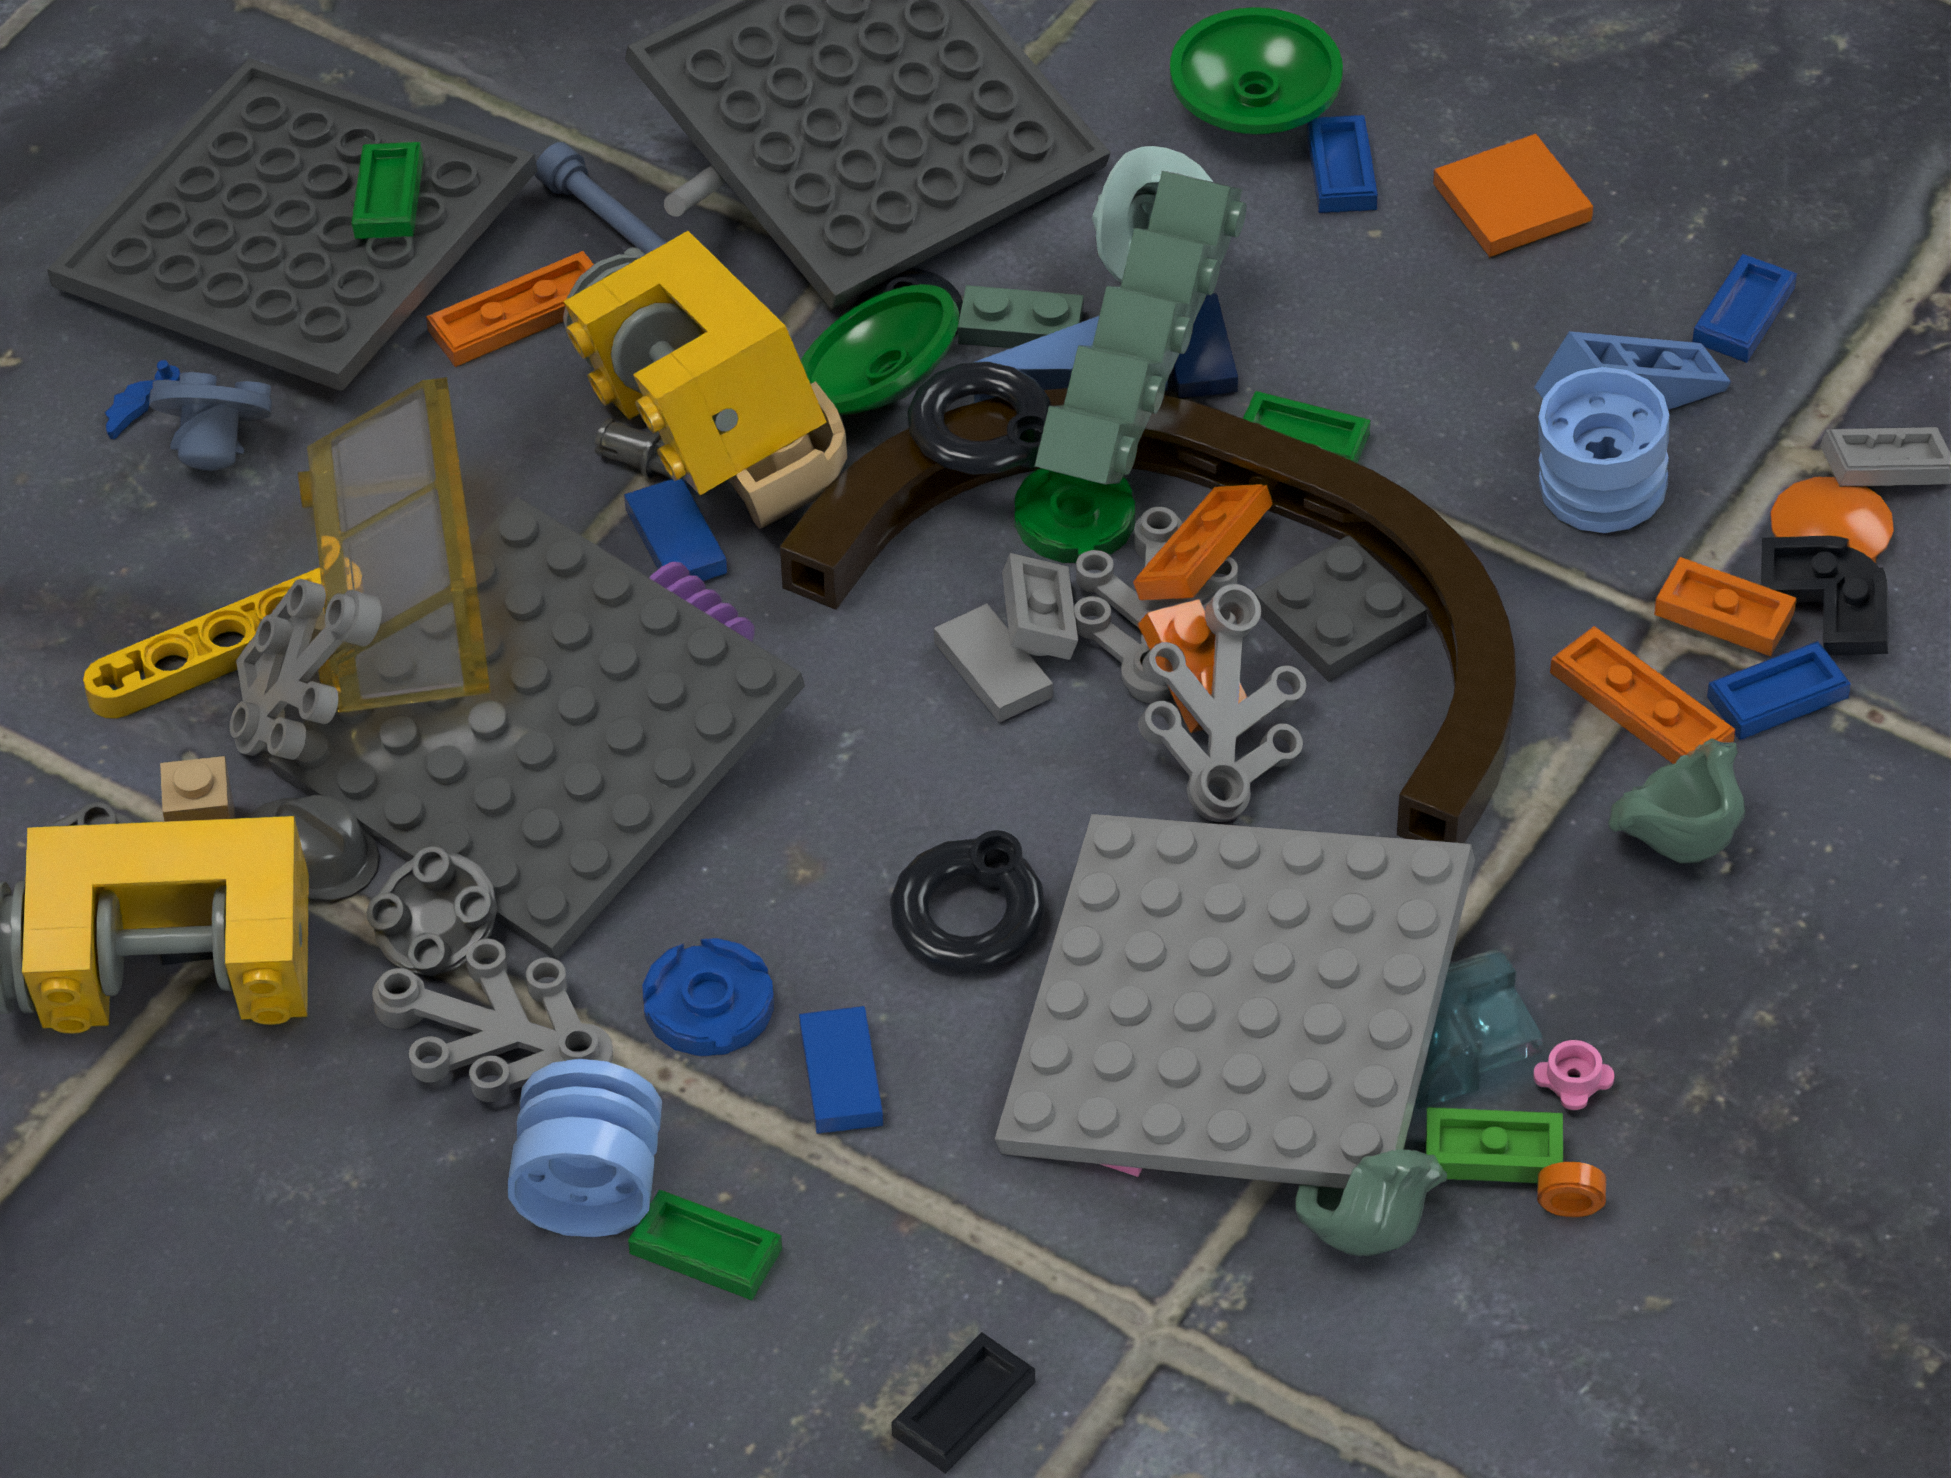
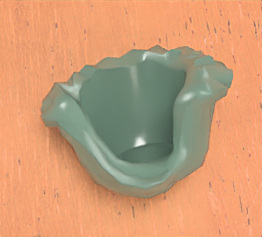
(1686, 806)
(1377, 1206)

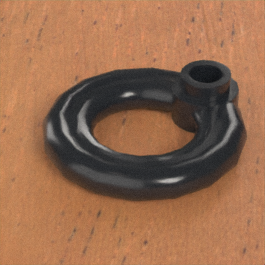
(979, 457)
(969, 857)

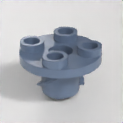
(209, 416)

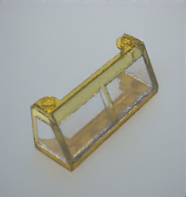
(399, 531)

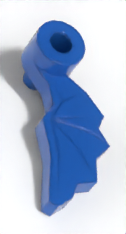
(135, 400)

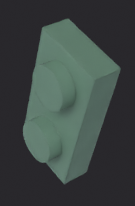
(1014, 316)

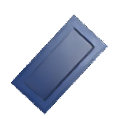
(1342, 164)
(1744, 308)
(675, 529)
(1778, 690)
(840, 1070)

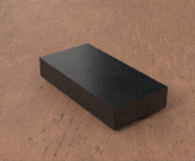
(963, 1402)

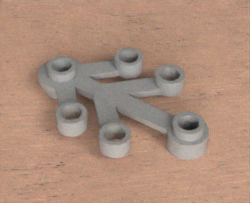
(1150, 535)
(1220, 712)
(260, 719)
(495, 1029)

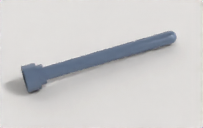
(565, 172)

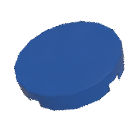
(708, 997)

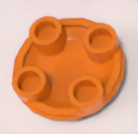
(1826, 509)

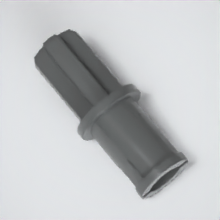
(631, 447)

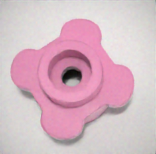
(1575, 1059)

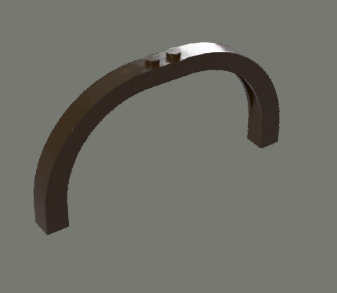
(1307, 485)

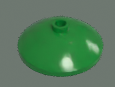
(1256, 70)
(883, 348)

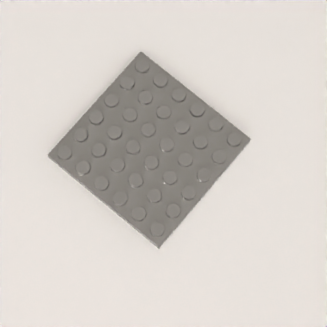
(1237, 1000)

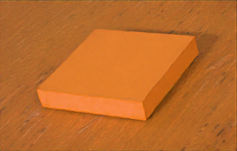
(1513, 195)

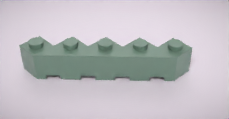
(1142, 330)

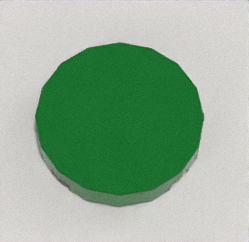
(1072, 515)

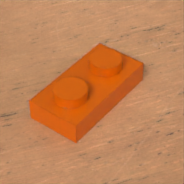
(1725, 606)
(1188, 630)

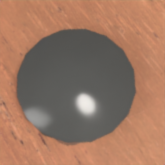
(433, 912)

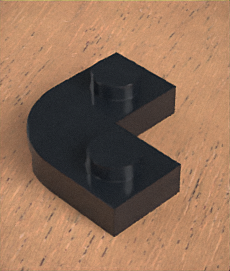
(1840, 577)

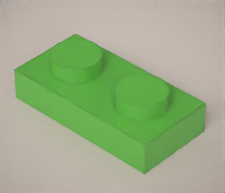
(1493, 1143)

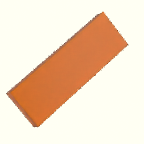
(506, 311)
(1203, 542)
(1637, 696)

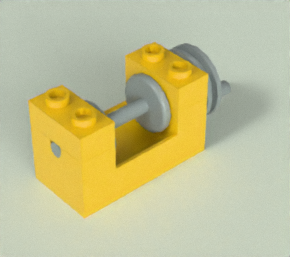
(692, 357)
(156, 891)

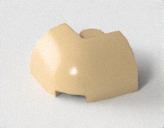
(795, 472)

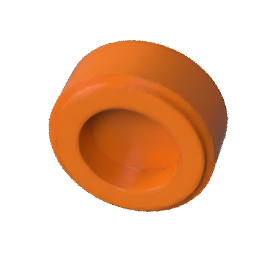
(1571, 1189)

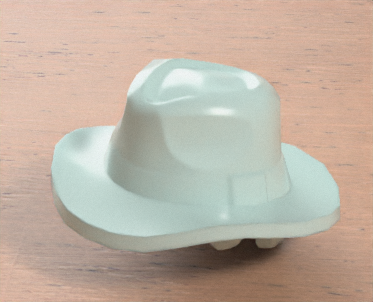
(1130, 198)

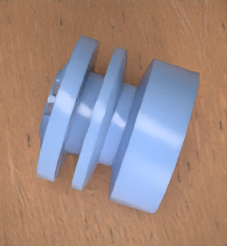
(1603, 449)
(585, 1148)

